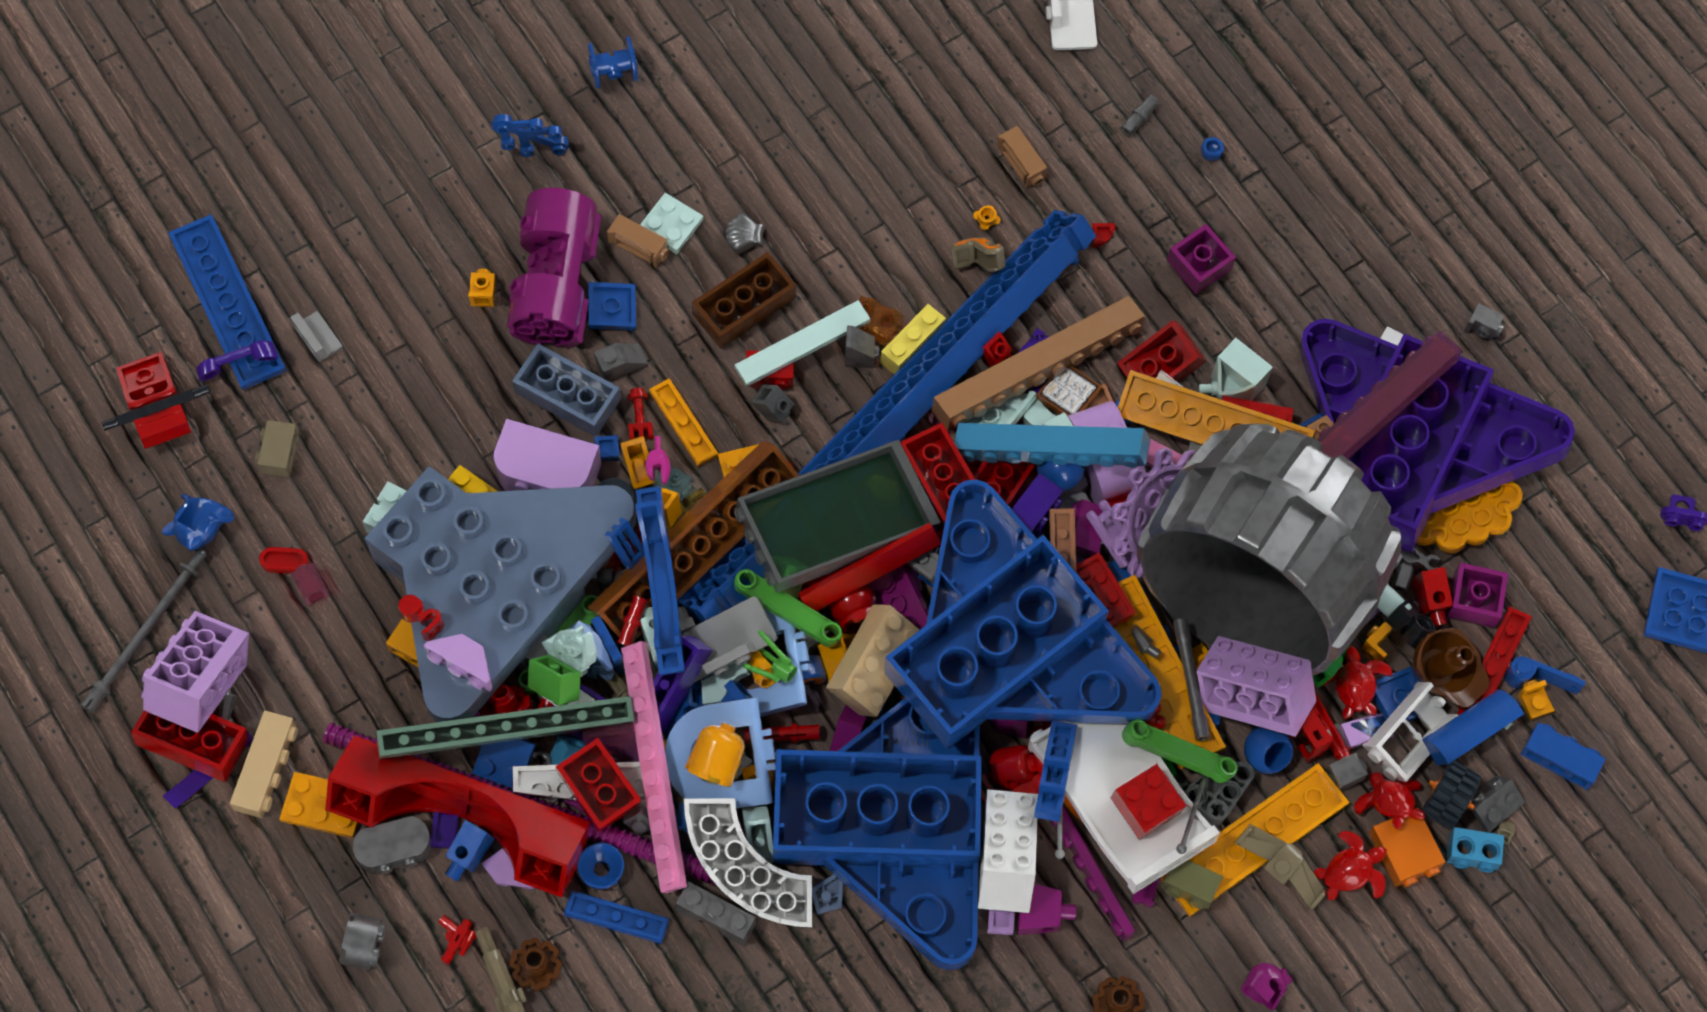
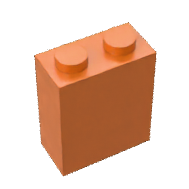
(1409, 850)

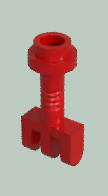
(637, 396)

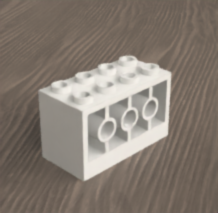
(1008, 851)

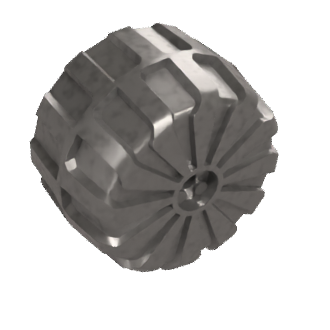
(1270, 544)

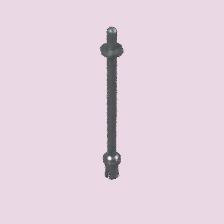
(102, 687)

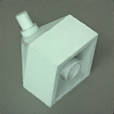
(1238, 373)

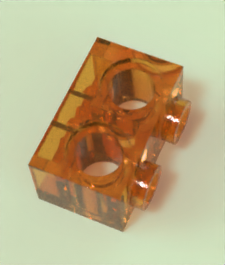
(880, 315)

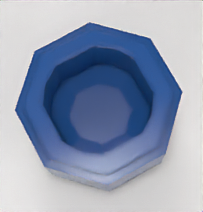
(1212, 149)

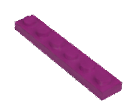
(1095, 880)

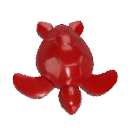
(1357, 683)
(1391, 799)
(1353, 868)

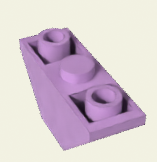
(462, 658)

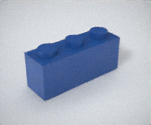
(1563, 755)

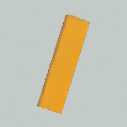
(683, 423)

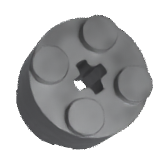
(361, 941)

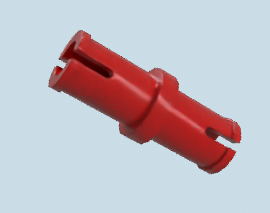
(632, 621)

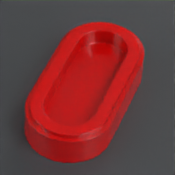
(282, 559)

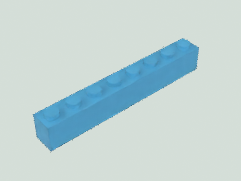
(1053, 443)

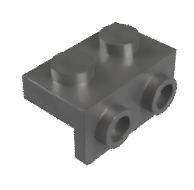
(1496, 802)

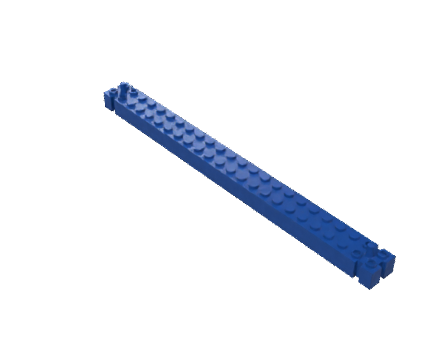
(925, 375)

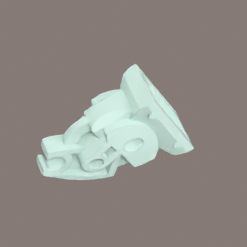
(573, 648)

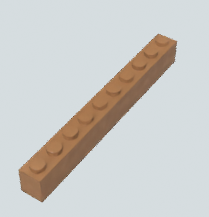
(1038, 363)

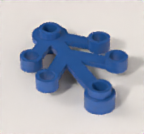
(504, 125)

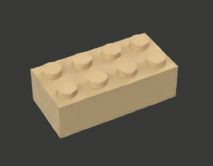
(861, 675)

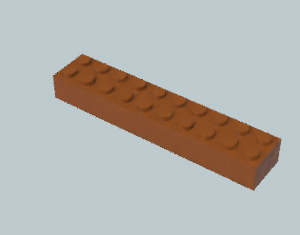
(698, 536)

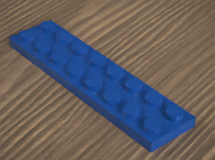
(224, 297)

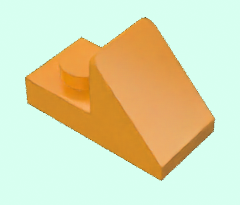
(634, 456)

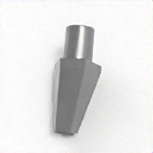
(1144, 642)
(226, 705)

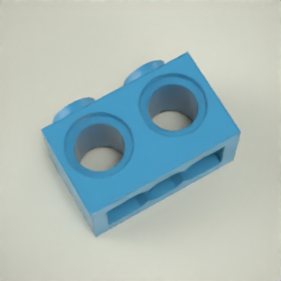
(1474, 843)

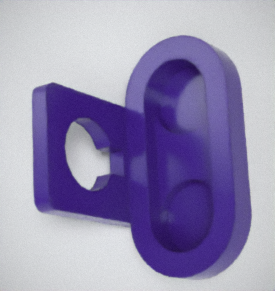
(1680, 516)

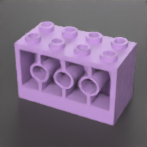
(195, 671)
(1257, 685)

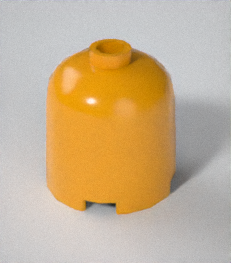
(716, 754)

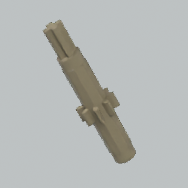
(509, 997)

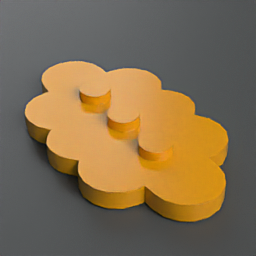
(1472, 519)

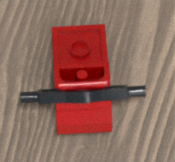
(153, 401)

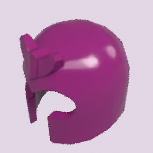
(1266, 984)

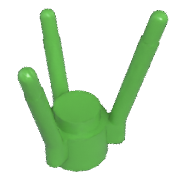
(781, 667)

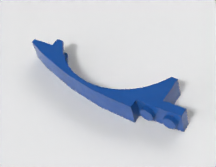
(661, 580)

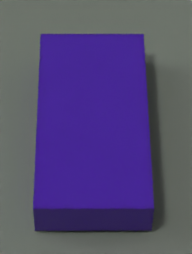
(444, 830)

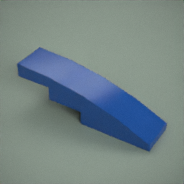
(1055, 771)

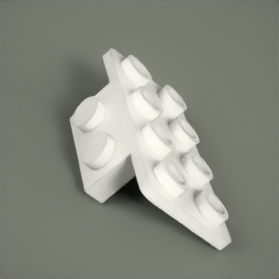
(1072, 24)

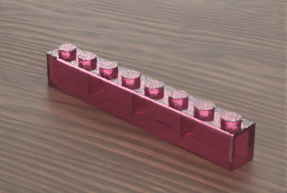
(1390, 396)

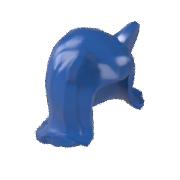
(198, 521)

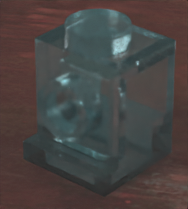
(683, 486)

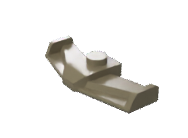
(1283, 863)

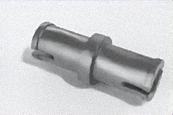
(1139, 115)

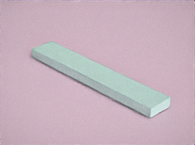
(801, 343)

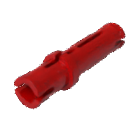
(789, 733)

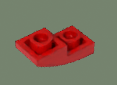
(996, 350)

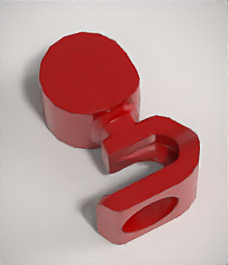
(414, 610)

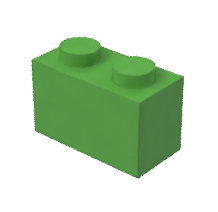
(554, 679)

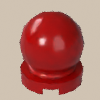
(852, 609)

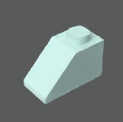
(758, 830)

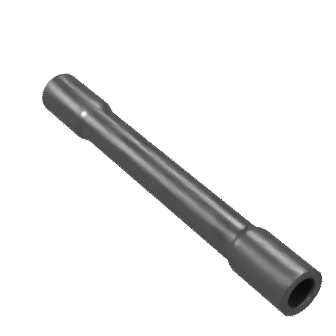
(1184, 640)

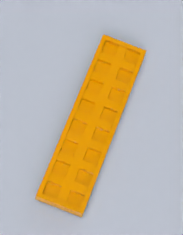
(1166, 669)

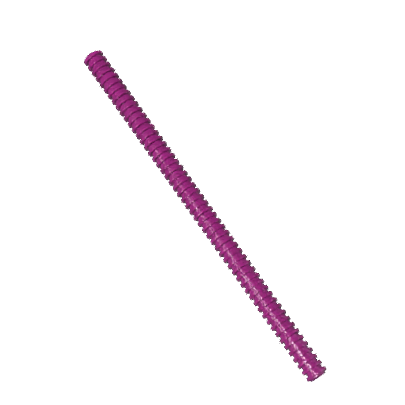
(614, 836)

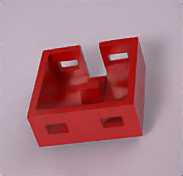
(1318, 737)

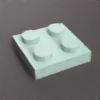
(673, 221)

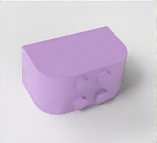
(543, 459)
(1102, 481)

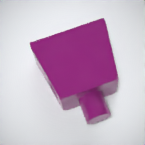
(1045, 912)

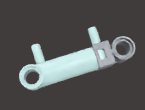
(1405, 616)

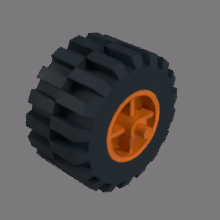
(1451, 794)

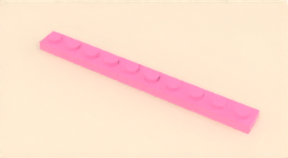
(654, 768)

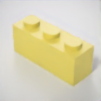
(911, 338)

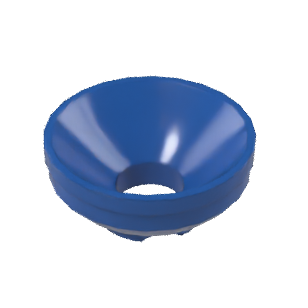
(597, 854)

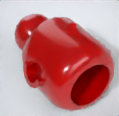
(1014, 766)

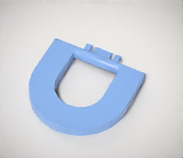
(782, 695)
(682, 740)

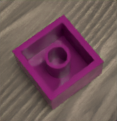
(1201, 258)
(1477, 595)

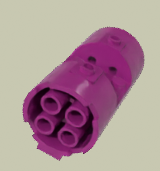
(560, 235)

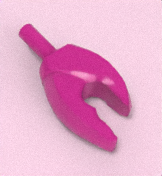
(658, 459)

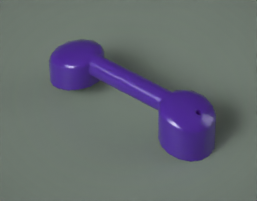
(260, 351)

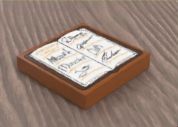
(1069, 391)

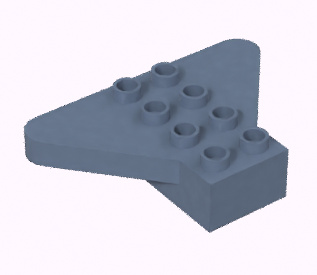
(495, 570)

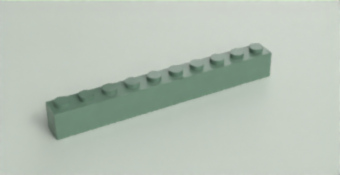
(503, 727)

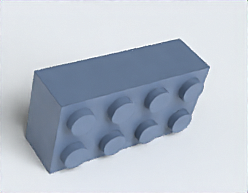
(566, 390)

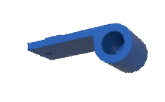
(1524, 668)

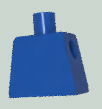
(469, 839)

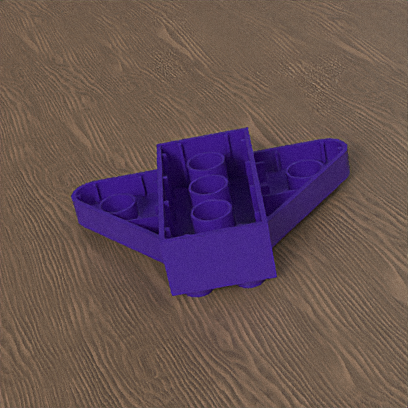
(1445, 443)

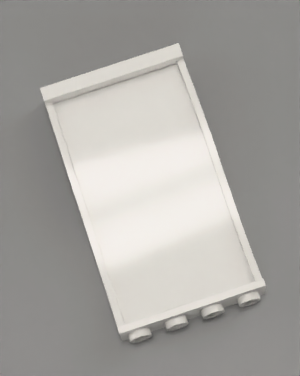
(1099, 767)

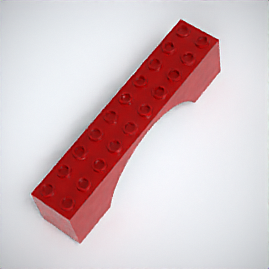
(537, 838)

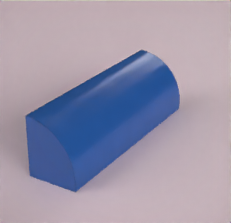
(1472, 727)

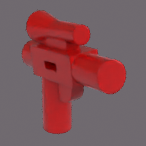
(458, 937)

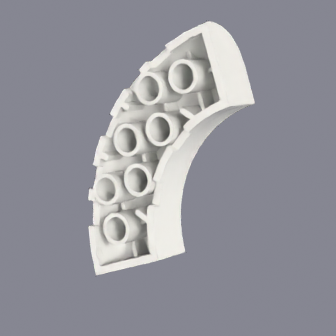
(740, 869)

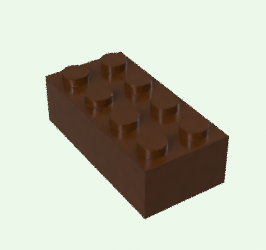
(743, 299)

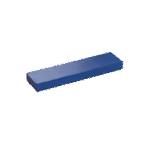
(616, 917)

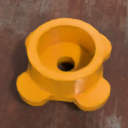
(990, 212)

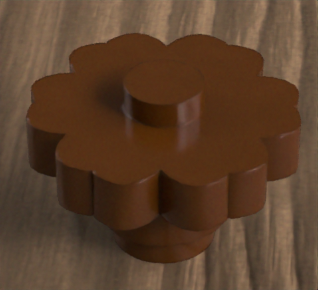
(535, 964)
(1118, 996)

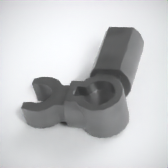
(1406, 568)

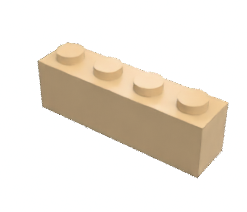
(263, 764)

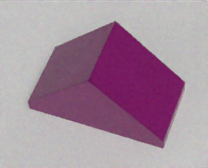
(848, 727)

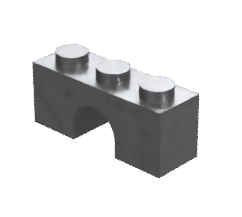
(727, 918)

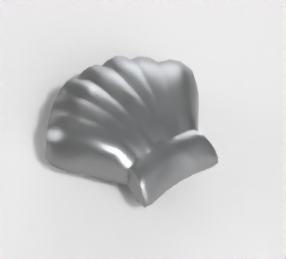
(743, 233)

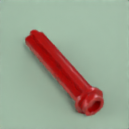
(1337, 746)

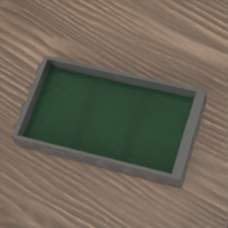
(834, 515)

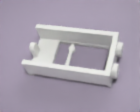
(1429, 711)

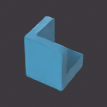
(564, 748)

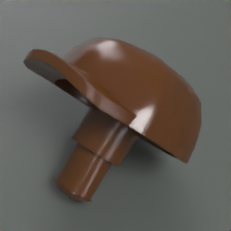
(1451, 666)

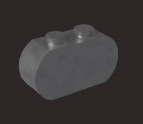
(392, 845)

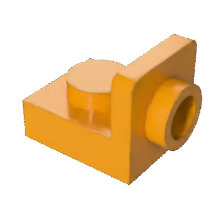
(1535, 700)

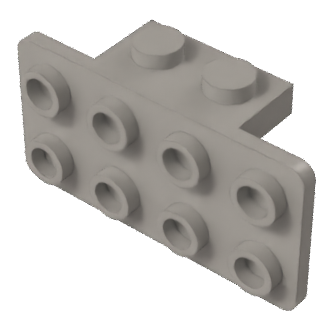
(733, 635)

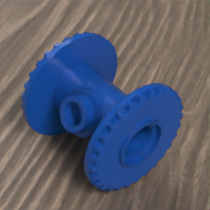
(613, 65)

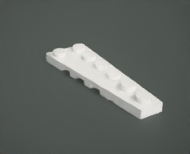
(545, 782)

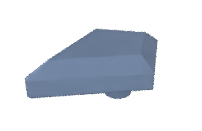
(828, 895)

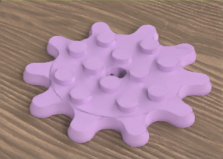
(1142, 502)

